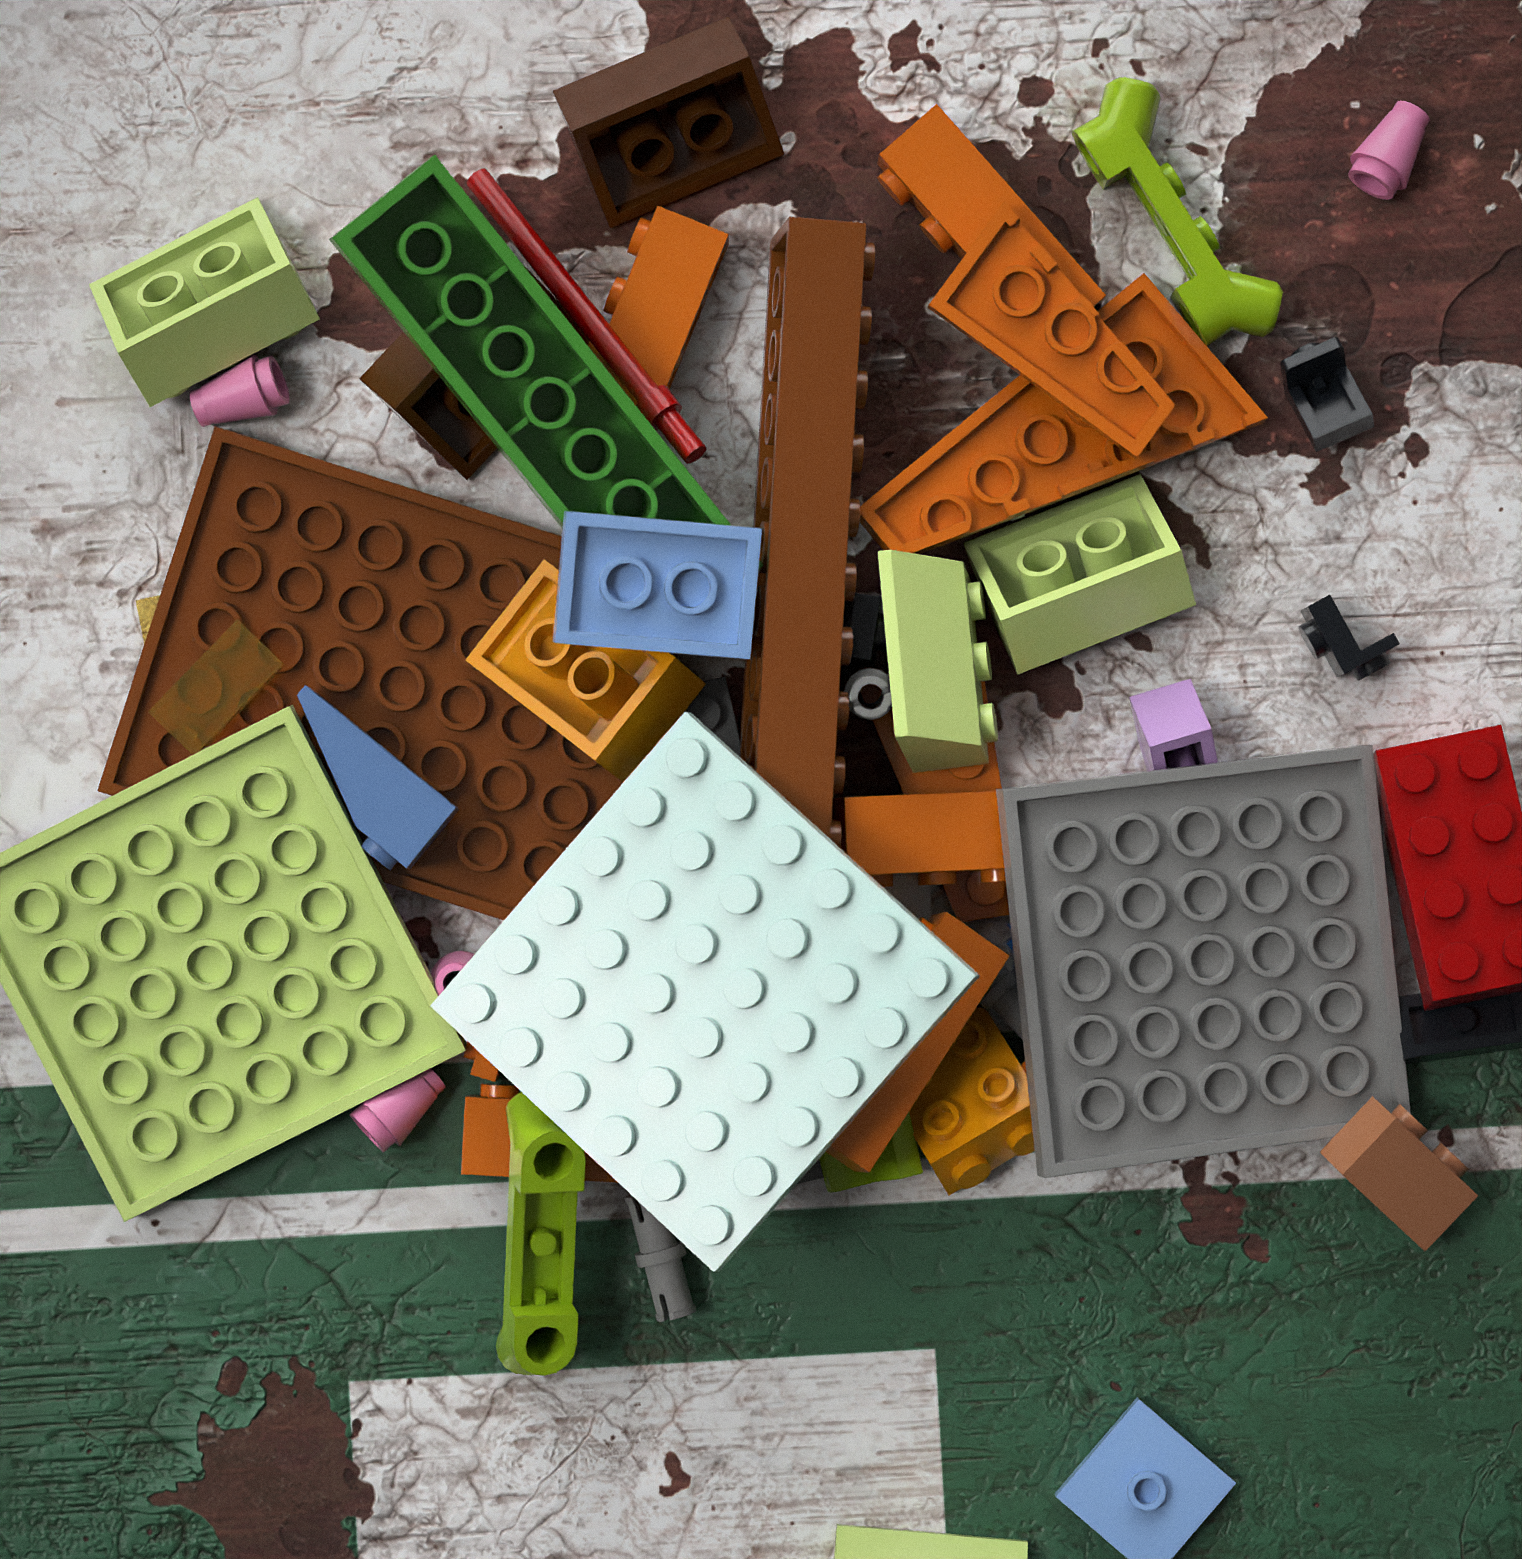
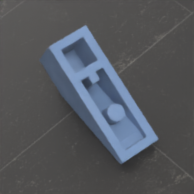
(380, 791)

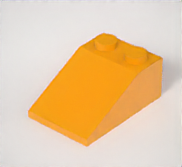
(598, 698)

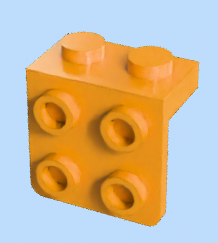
(974, 1107)

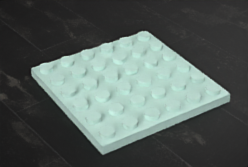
(704, 991)

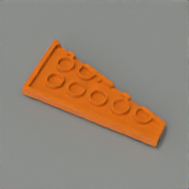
(1034, 452)

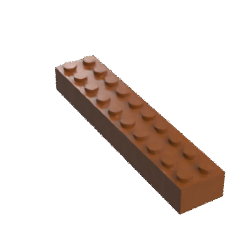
(807, 511)

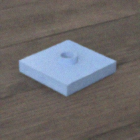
(1144, 1486)

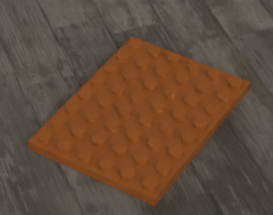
(374, 609)

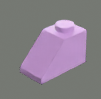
(1172, 727)

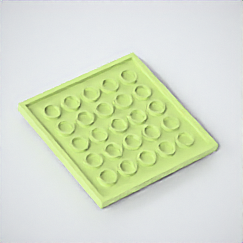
(212, 964)

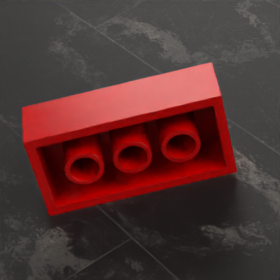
(1456, 862)

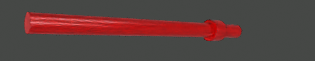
(653, 401)

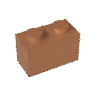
(1399, 1173)

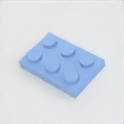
(657, 585)

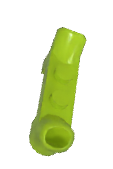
(1118, 147)
(540, 1243)

